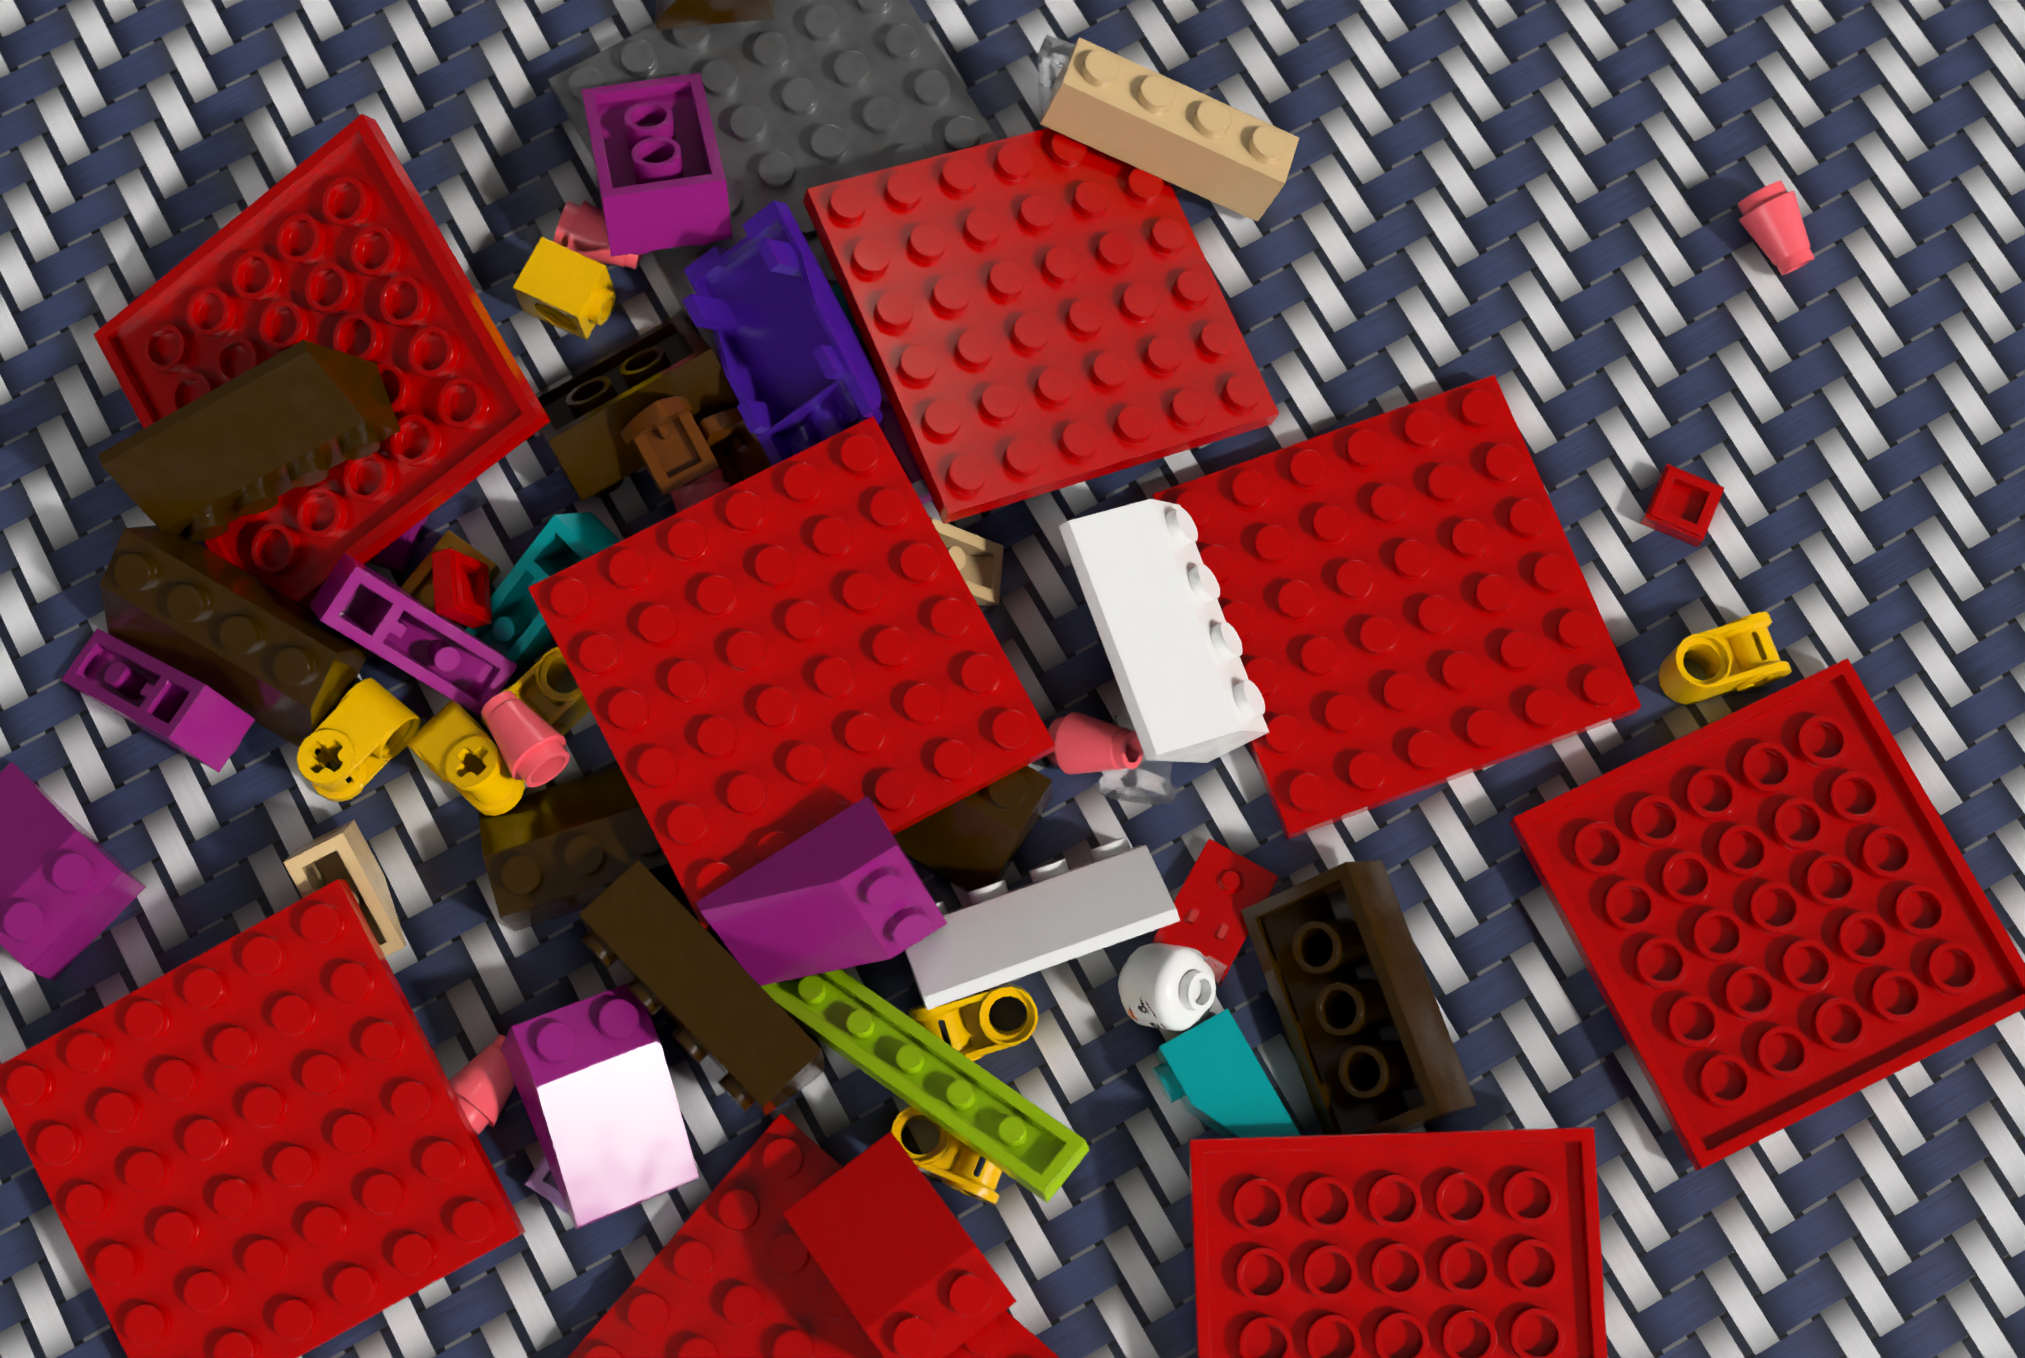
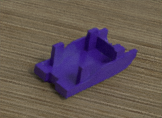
(782, 337)

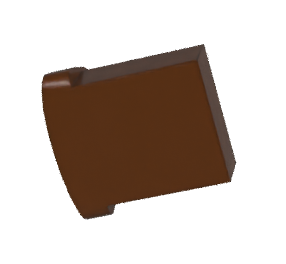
(670, 444)
(733, 445)

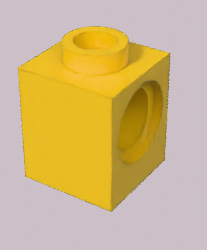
(565, 289)

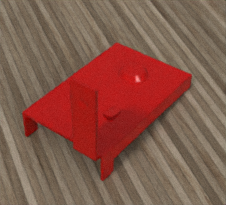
(1212, 906)

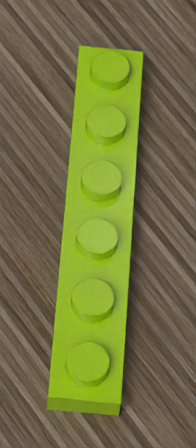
(934, 1079)

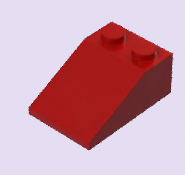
(898, 1255)

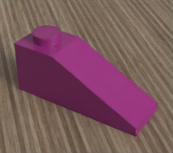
(410, 634)
(159, 699)

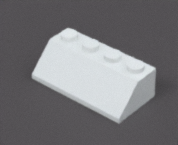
(1165, 631)
(1041, 922)

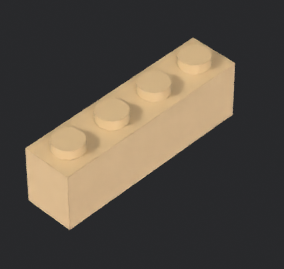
(1169, 130)

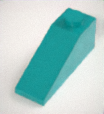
(516, 621)
(1221, 1081)

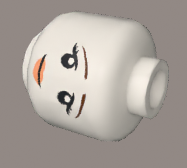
(1167, 987)

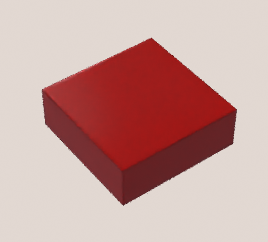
(1682, 505)
(461, 588)

